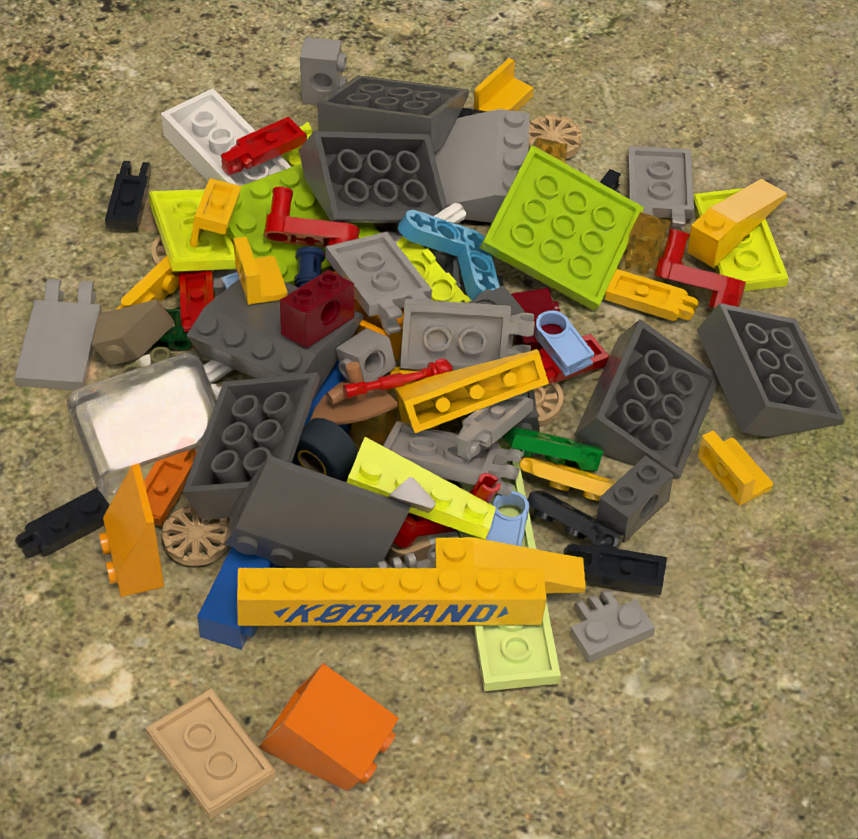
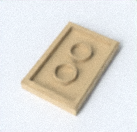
(211, 753)

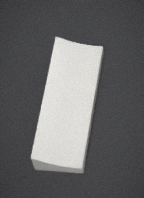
(205, 130)

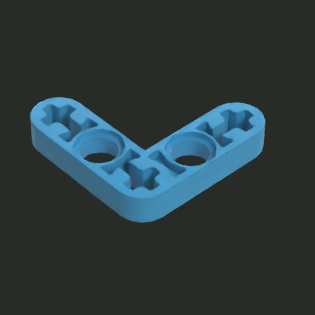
(475, 263)

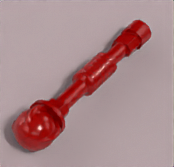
(397, 380)

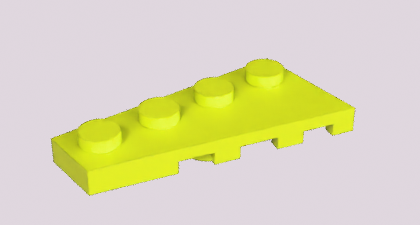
(384, 471)

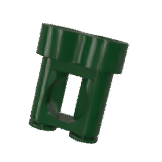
(175, 337)

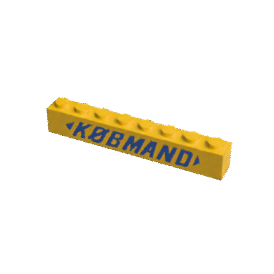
(390, 596)

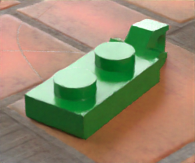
(554, 447)

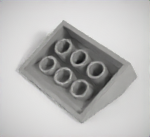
(482, 160)

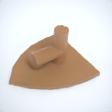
(351, 410)

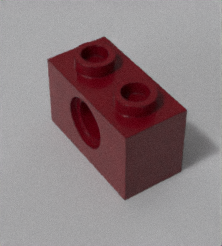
(317, 308)

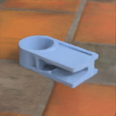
(565, 349)
(505, 528)

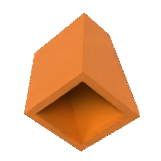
(331, 730)

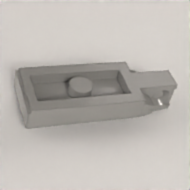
(490, 424)

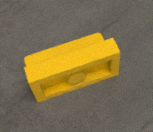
(502, 90)
(215, 209)
(258, 276)
(733, 468)

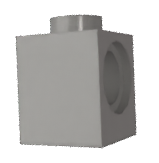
(371, 351)

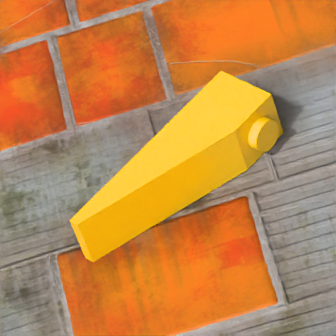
(731, 221)
(470, 389)
(561, 571)

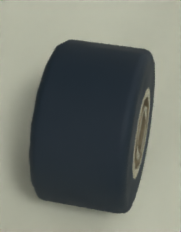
(325, 449)

